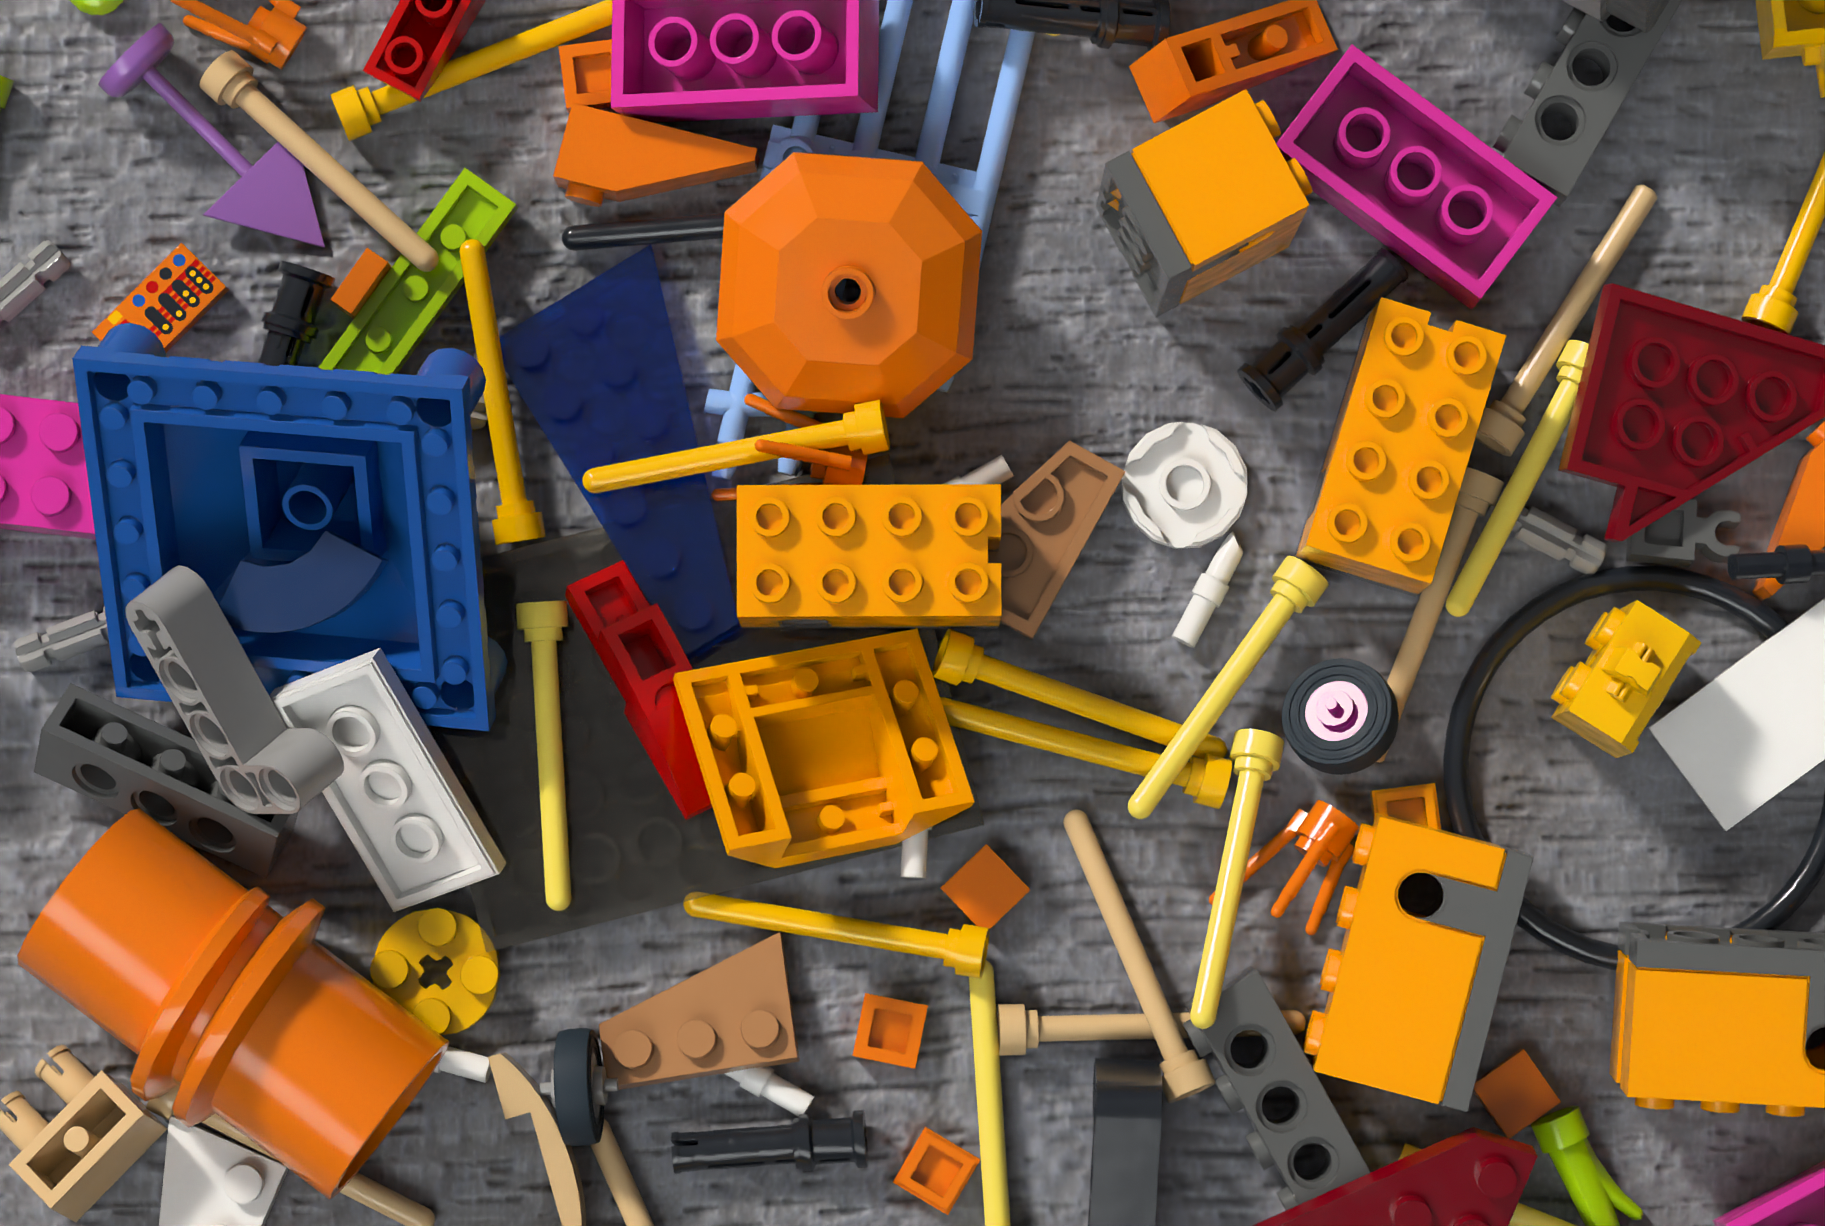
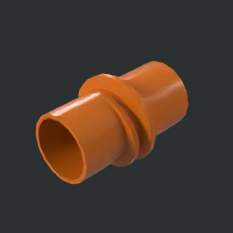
(230, 1002)

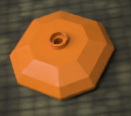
(863, 222)

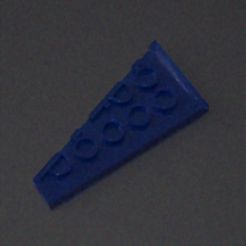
(612, 392)

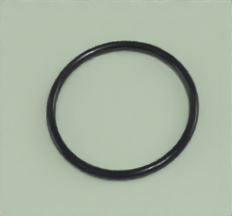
(1502, 644)

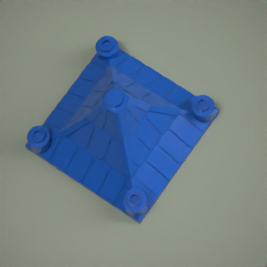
(260, 461)

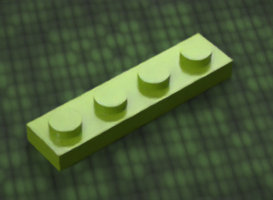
(411, 299)

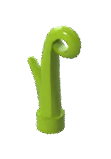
(1590, 1186)

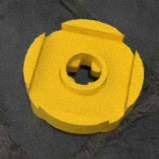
(438, 934)

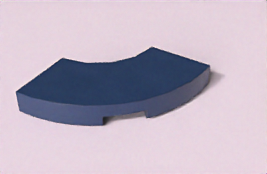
(303, 591)

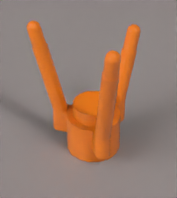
(267, 36)
(831, 465)
(1323, 837)

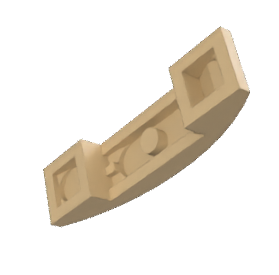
(521, 1095)

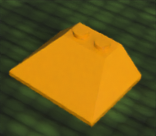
(824, 749)

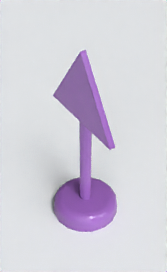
(269, 194)

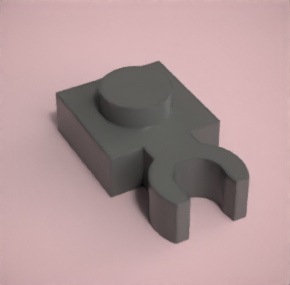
(1680, 533)

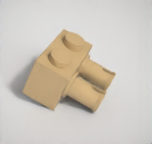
(86, 1143)

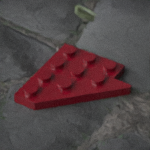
(1682, 402)
(1455, 1182)

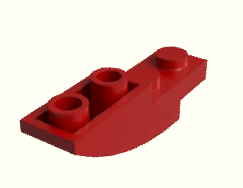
(420, 43)
(642, 661)

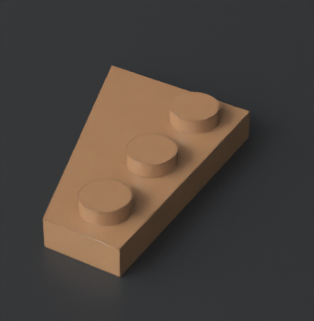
(1046, 531)
(708, 1024)

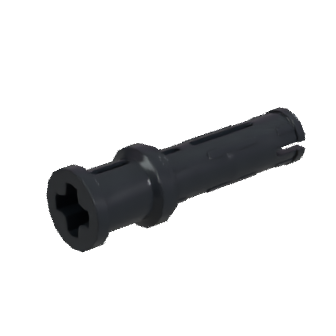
(1099, 20)
(293, 314)
(1302, 347)
(801, 1143)

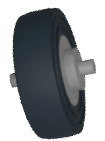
(579, 1086)

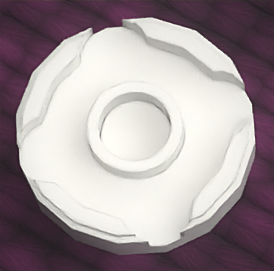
(1184, 485)

